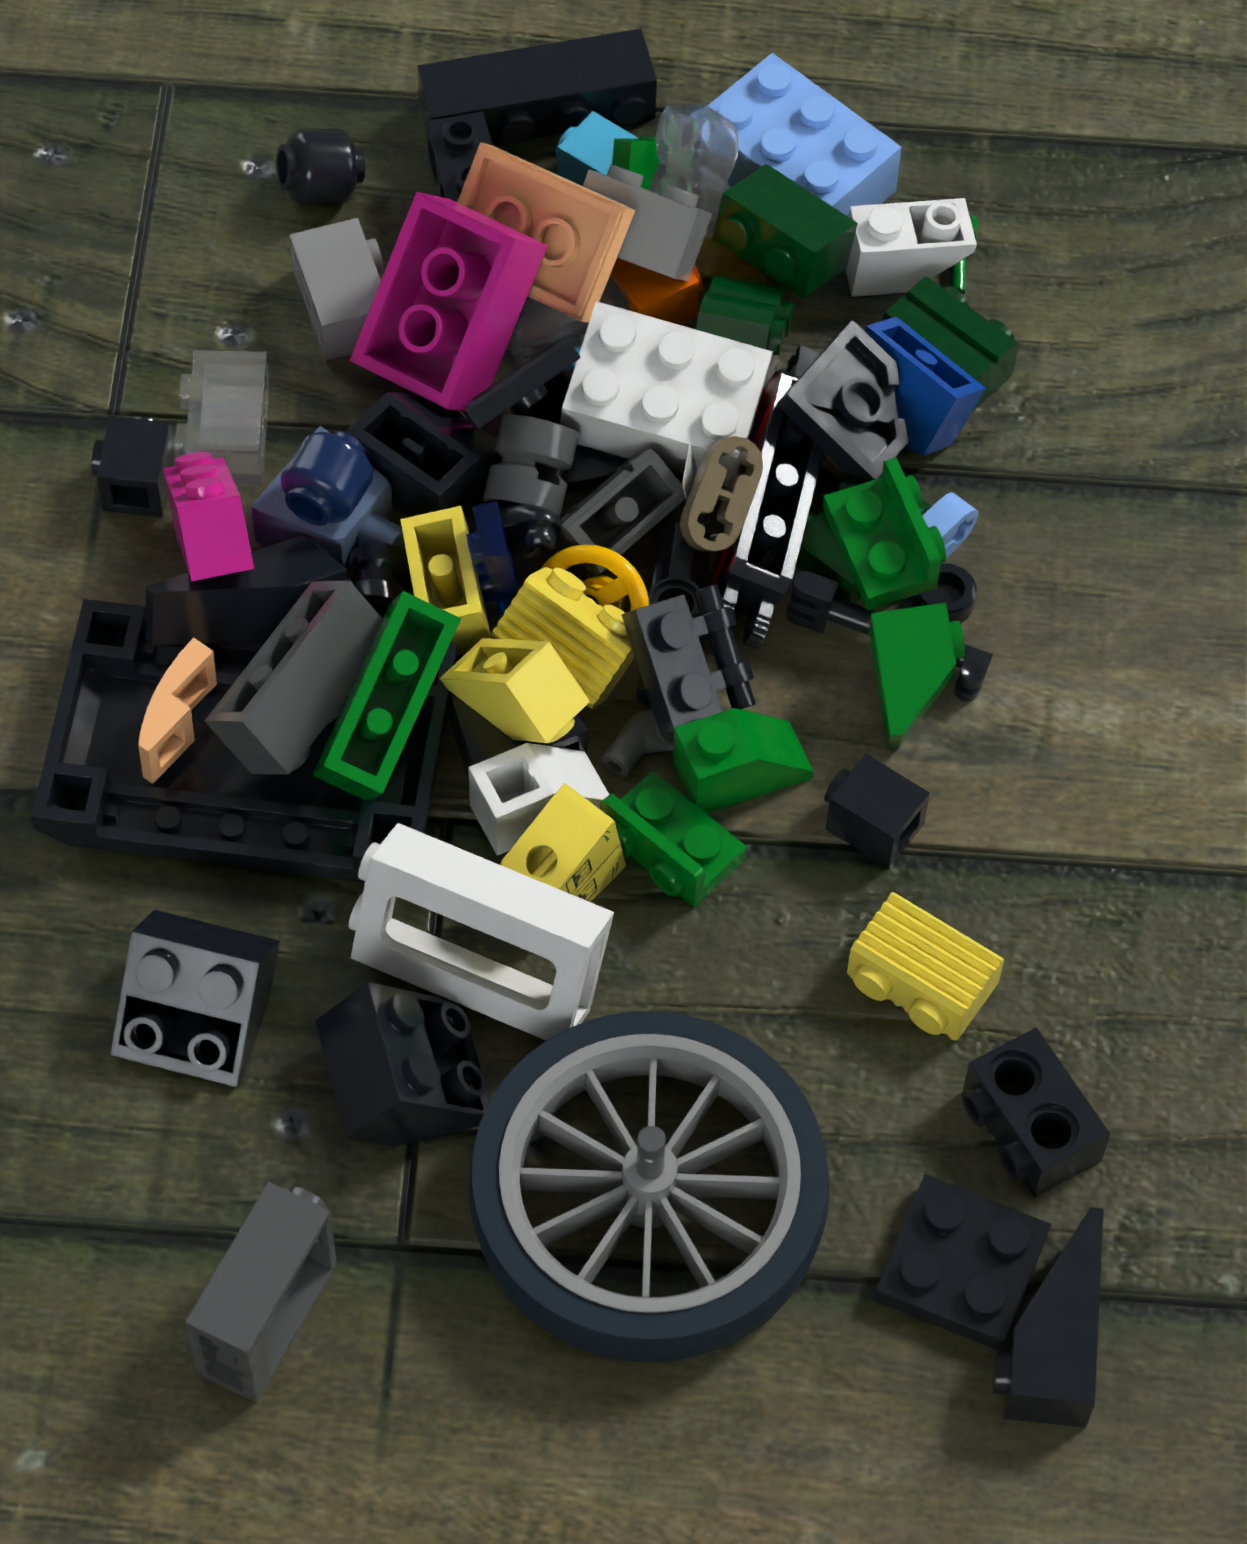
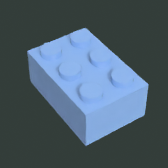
(808, 137)

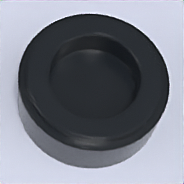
(955, 589)

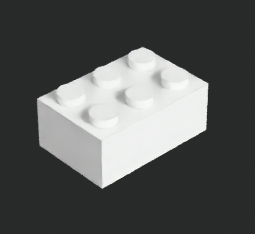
(662, 388)

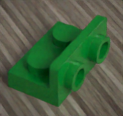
(886, 537)
(673, 839)

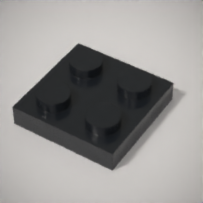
(962, 1262)

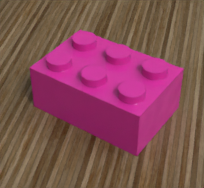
(447, 301)

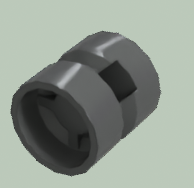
(531, 463)

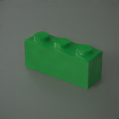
(386, 696)

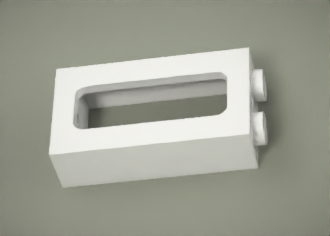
(493, 901)

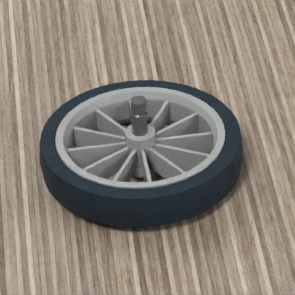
(649, 1185)

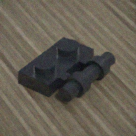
(674, 662)

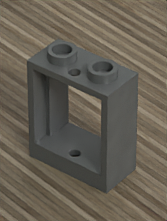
(262, 1290)

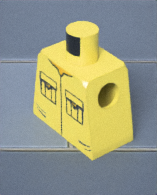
(569, 846)

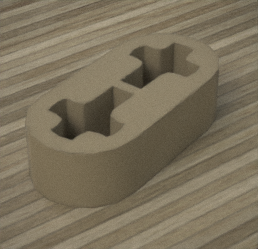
(735, 499)

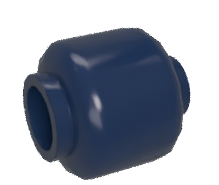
(326, 478)

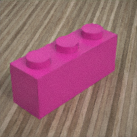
(207, 516)

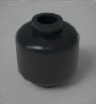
(319, 166)

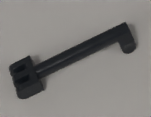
(814, 604)

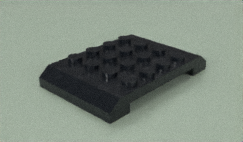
(207, 799)

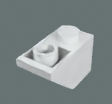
(905, 243)
(519, 783)

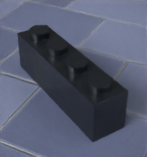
(545, 86)

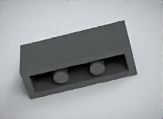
(297, 679)

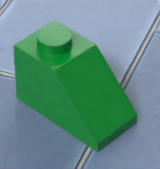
(912, 663)
(736, 758)

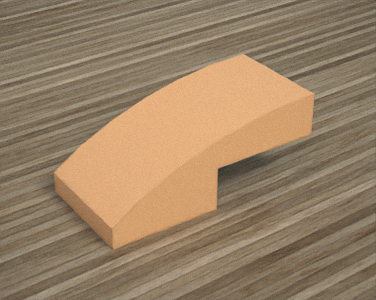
(168, 718)

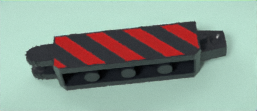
(763, 559)

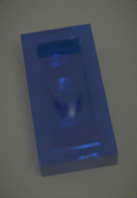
(493, 557)

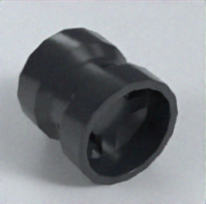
(379, 573)

